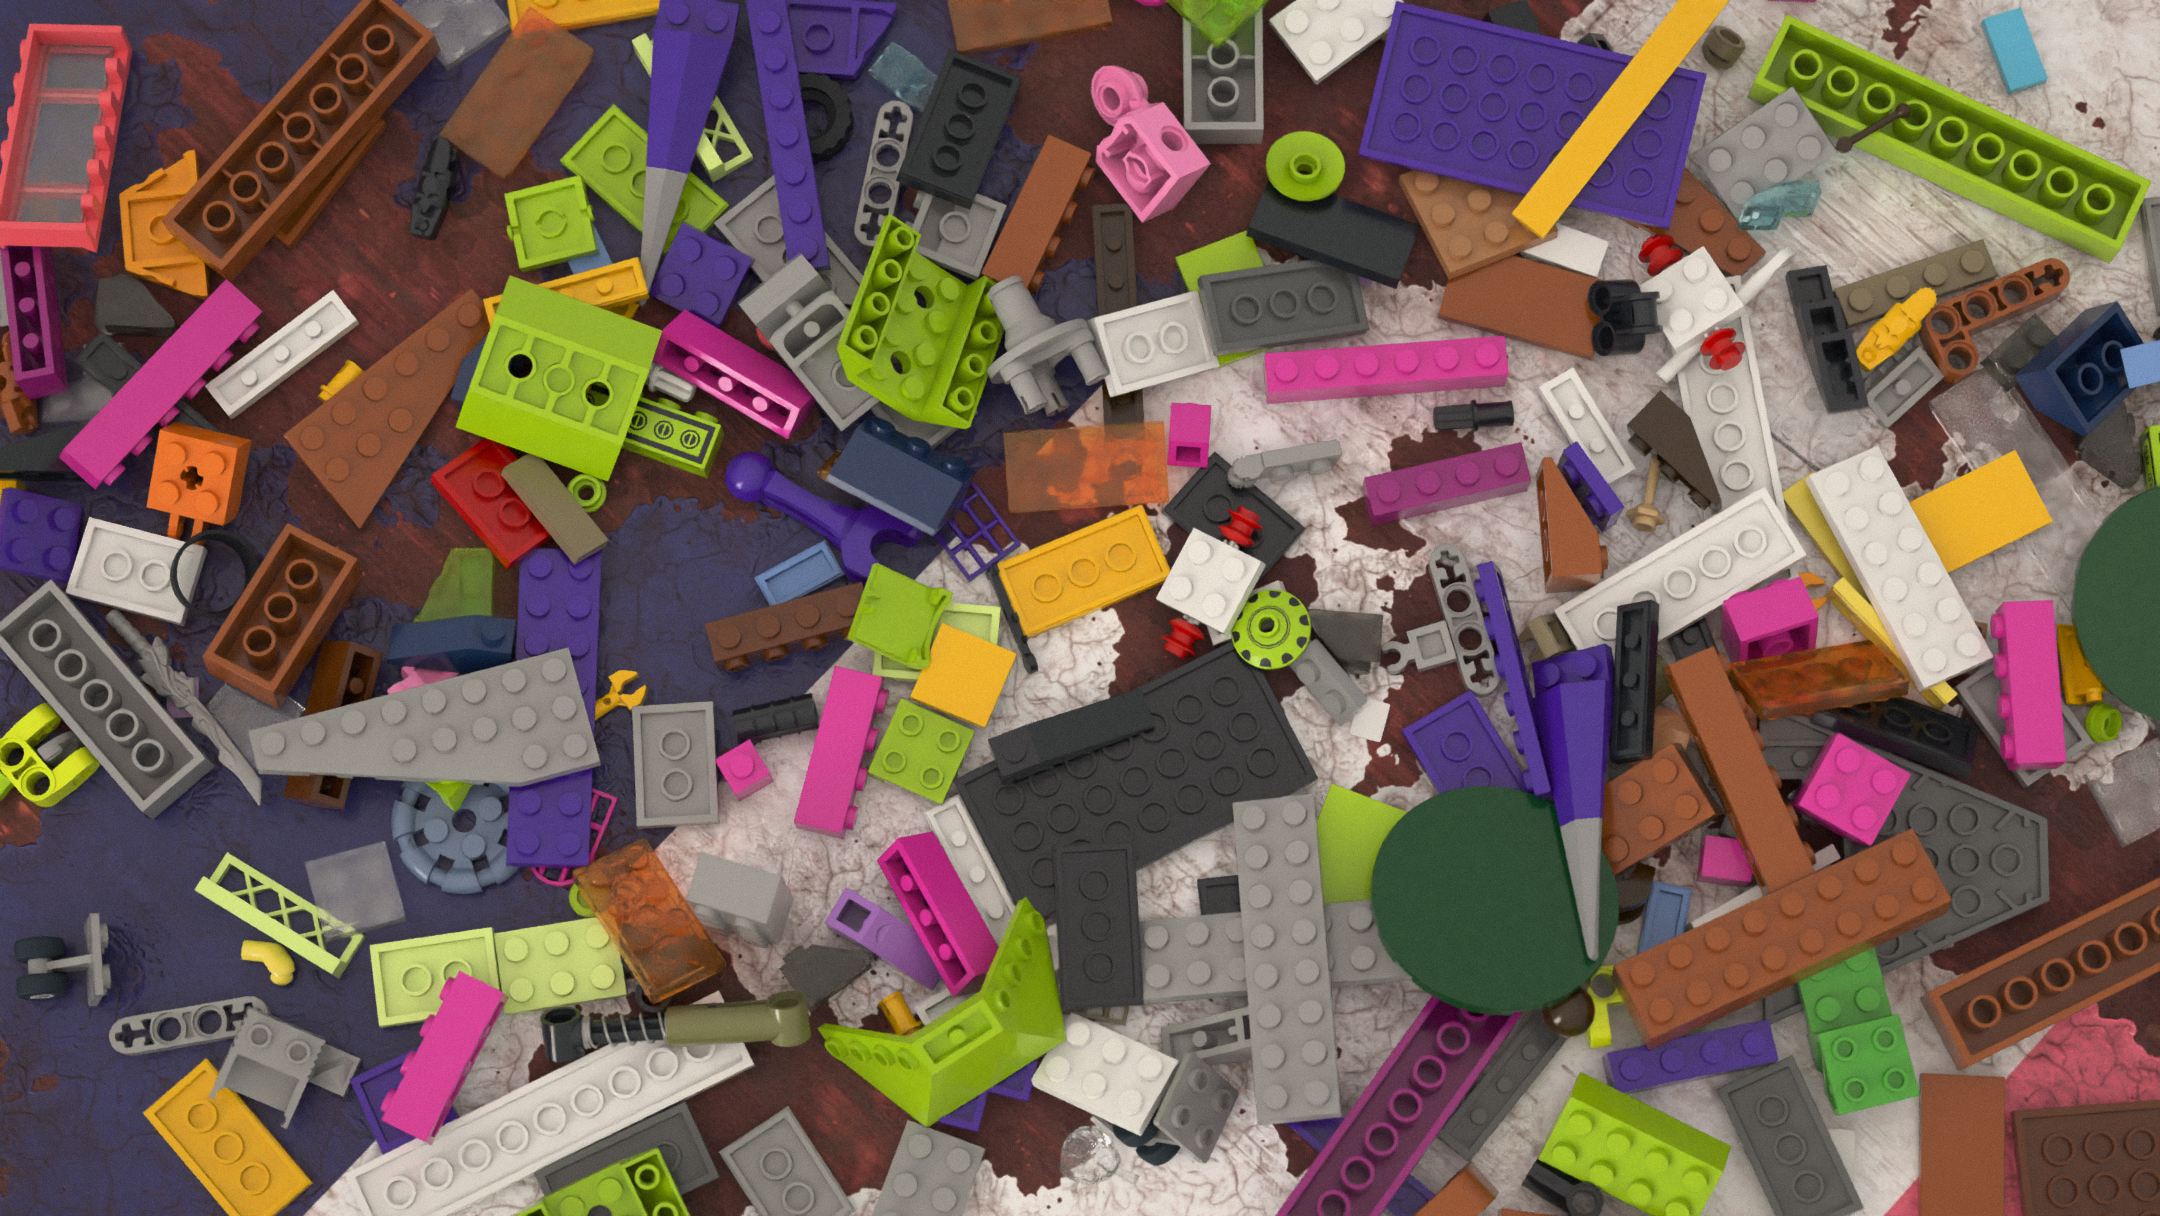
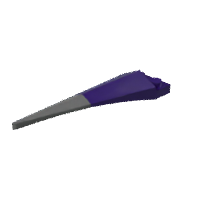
(687, 66)
(1574, 727)

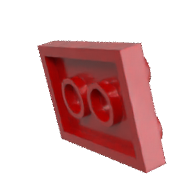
(489, 503)

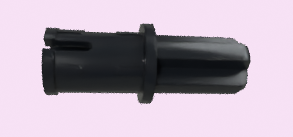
(1473, 415)

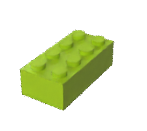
(1634, 1151)

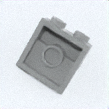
(956, 235)

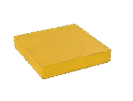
(964, 676)

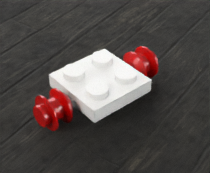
(1693, 301)
(1211, 581)

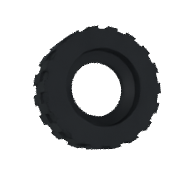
(840, 113)

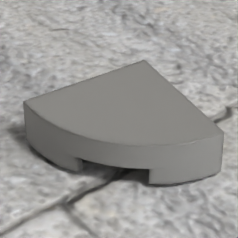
(60, 748)

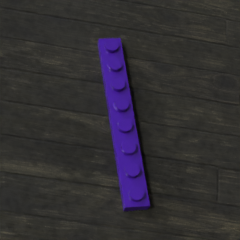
(787, 132)

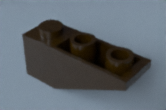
(1671, 438)

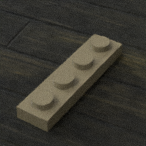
(1943, 272)

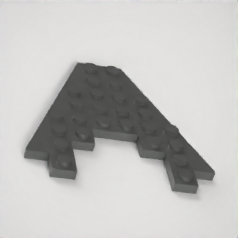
(1980, 846)

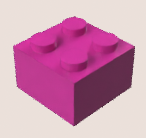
(1769, 621)
(1850, 790)

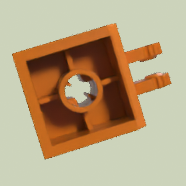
(179, 491)

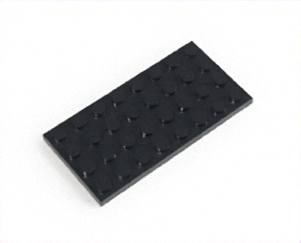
(1165, 788)

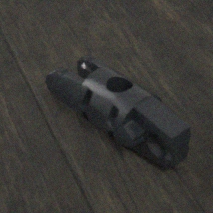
(434, 190)

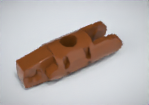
(17, 408)

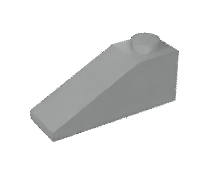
(1212, 1038)

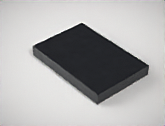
(1205, 503)

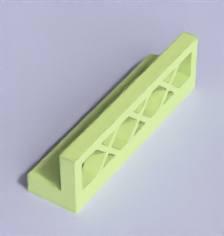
(706, 150)
(264, 922)

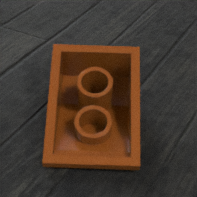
(1568, 537)

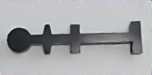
(1012, 618)

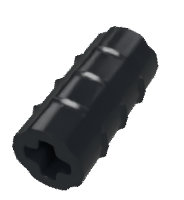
(776, 718)

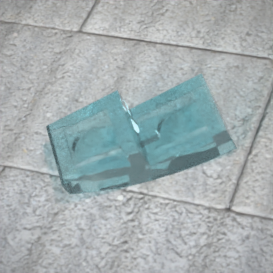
(904, 76)
(1786, 200)

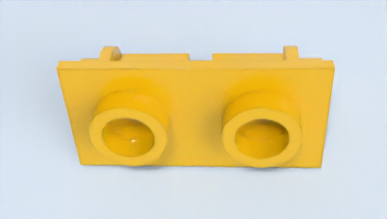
(2078, 681)

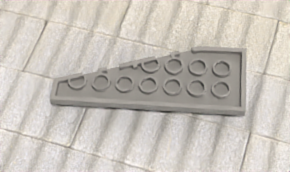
(477, 728)

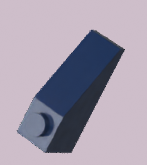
(453, 643)

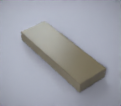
(555, 507)

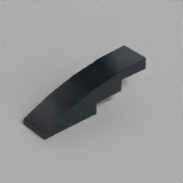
(1826, 341)

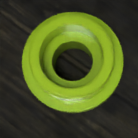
(584, 481)
(2103, 722)

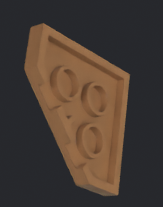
(1467, 221)

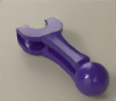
(853, 532)

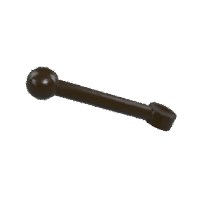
(1845, 144)

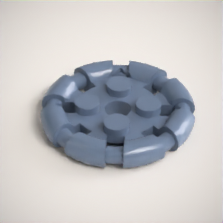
(448, 842)

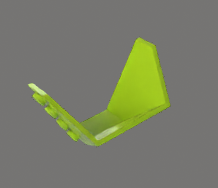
(974, 1043)

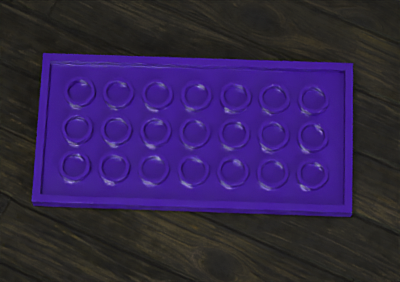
(1505, 102)

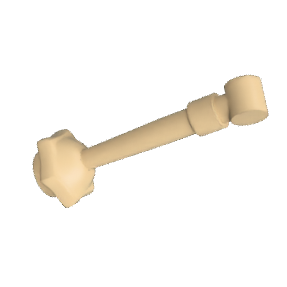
(1645, 515)

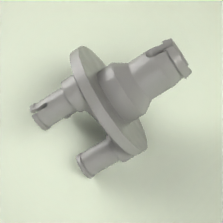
(1036, 347)

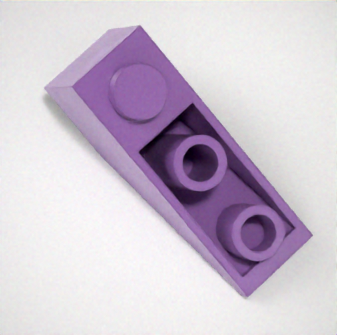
(882, 937)

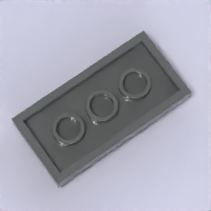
(1281, 306)
(670, 1131)
(1789, 1143)

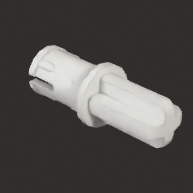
(669, 383)

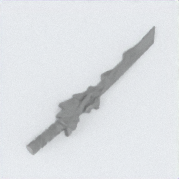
(180, 689)

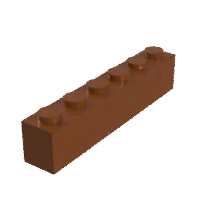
(1739, 770)

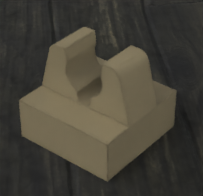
(1548, 635)

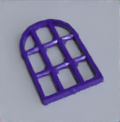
(983, 531)

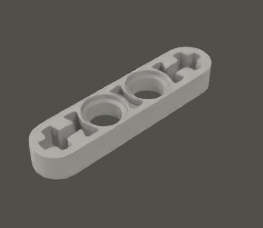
(881, 175)
(1460, 621)
(190, 1026)

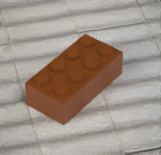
(282, 616)

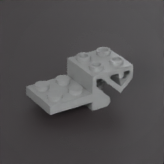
(804, 328)

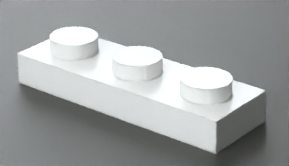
(1584, 423)

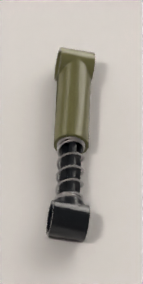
(777, 1019)

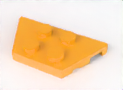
(147, 244)

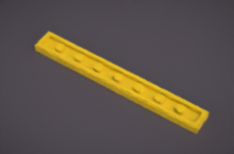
(1615, 113)

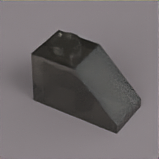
(130, 309)
(1349, 638)
(824, 971)

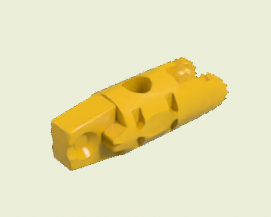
(1893, 330)

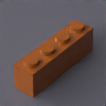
(1040, 213)

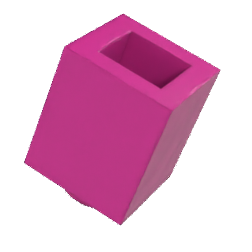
(1189, 435)
(744, 770)
(1723, 862)

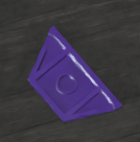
(837, 34)

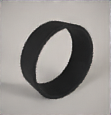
(241, 547)

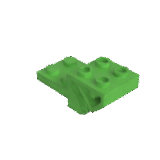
(1856, 1036)

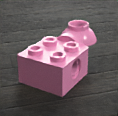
(1149, 150)

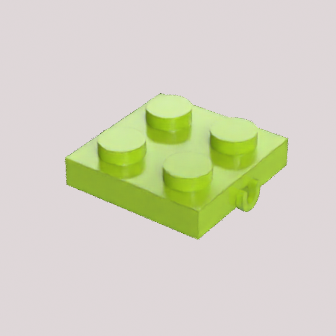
(551, 223)

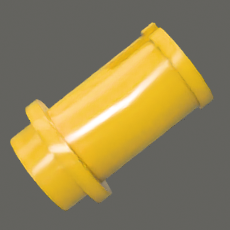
(342, 378)
(899, 1014)

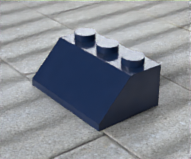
(2082, 370)
(902, 475)

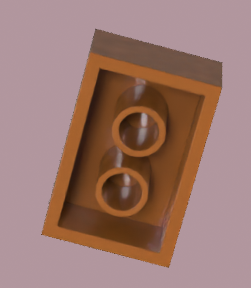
(1653, 808)

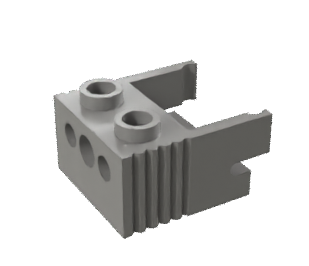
(269, 1061)

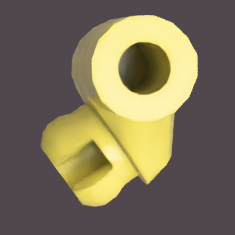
(274, 957)

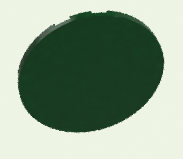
(2119, 603)
(1484, 902)

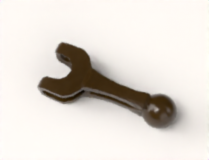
(1577, 1012)

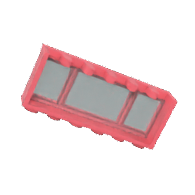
(62, 135)

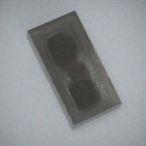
(2017, 351)

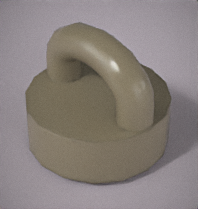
(1724, 44)

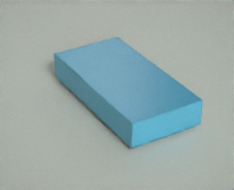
(2014, 51)

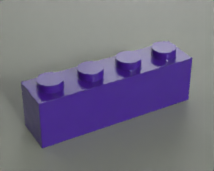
(1691, 1058)

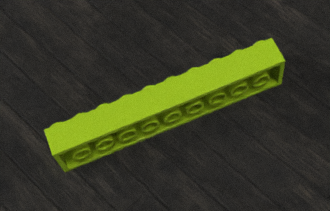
(1955, 140)

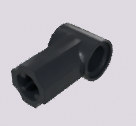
(1560, 1188)

